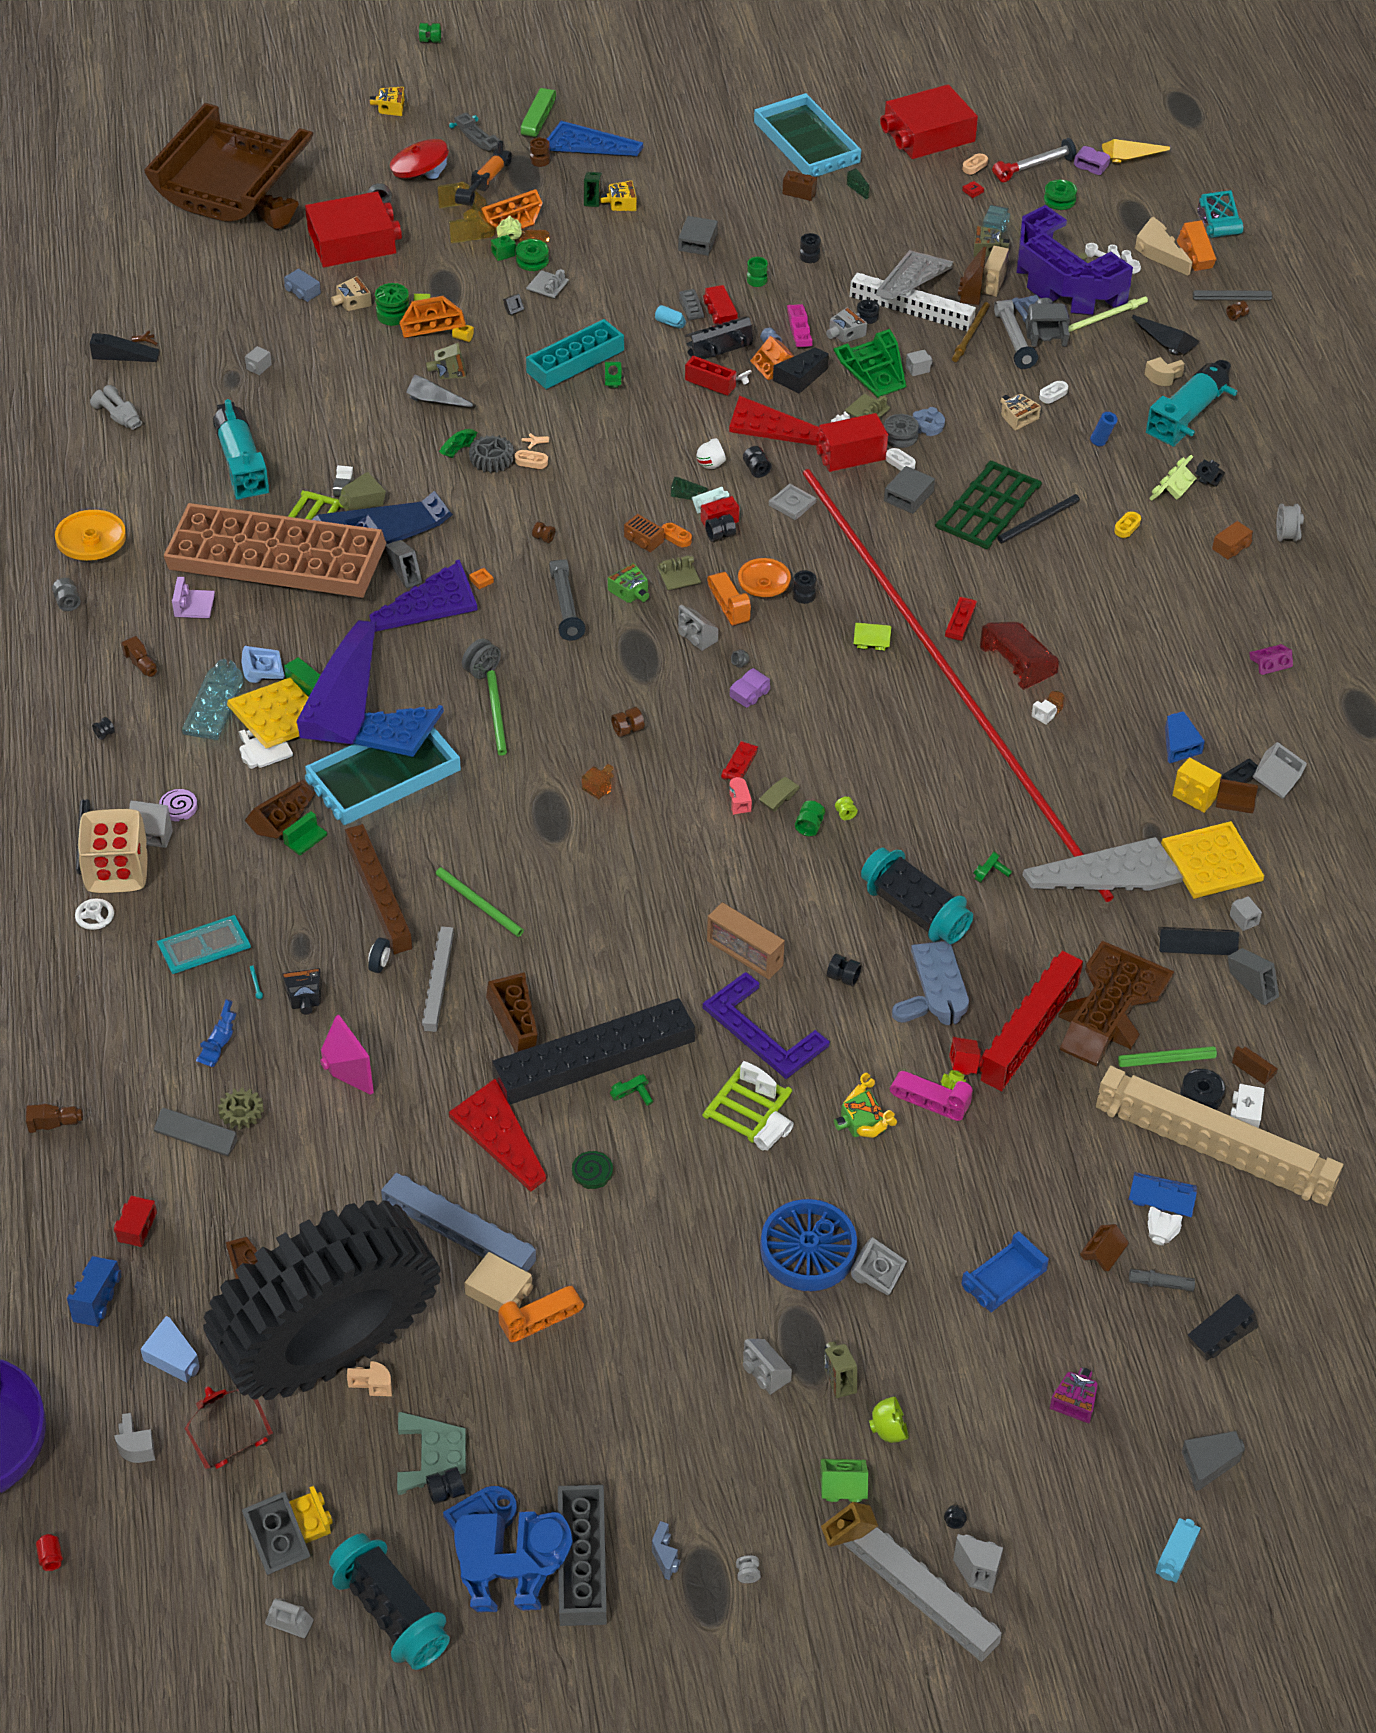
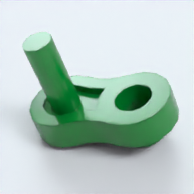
(981, 871)
(638, 1084)

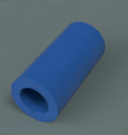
(1103, 429)

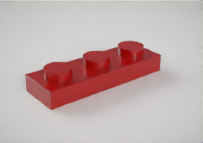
(960, 618)

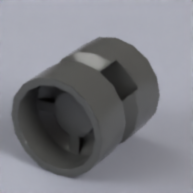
(66, 594)

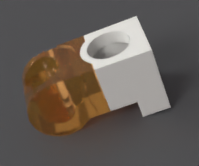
(1049, 708)

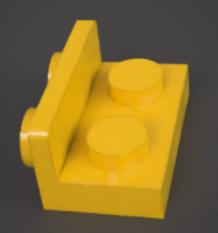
(311, 1516)

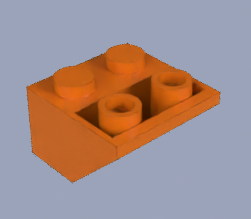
(770, 354)

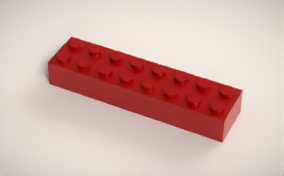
(1030, 1020)

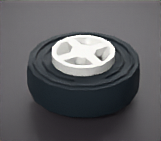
(379, 955)

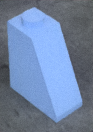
(170, 1351)

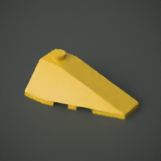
(1126, 150)

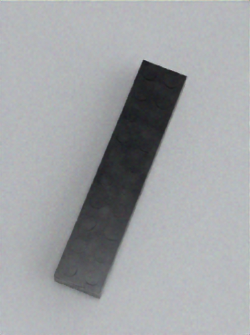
(593, 1051)

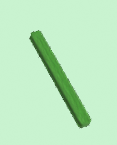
(1167, 1056)

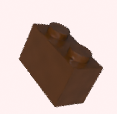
(799, 185)

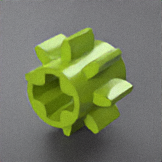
(949, 1080)

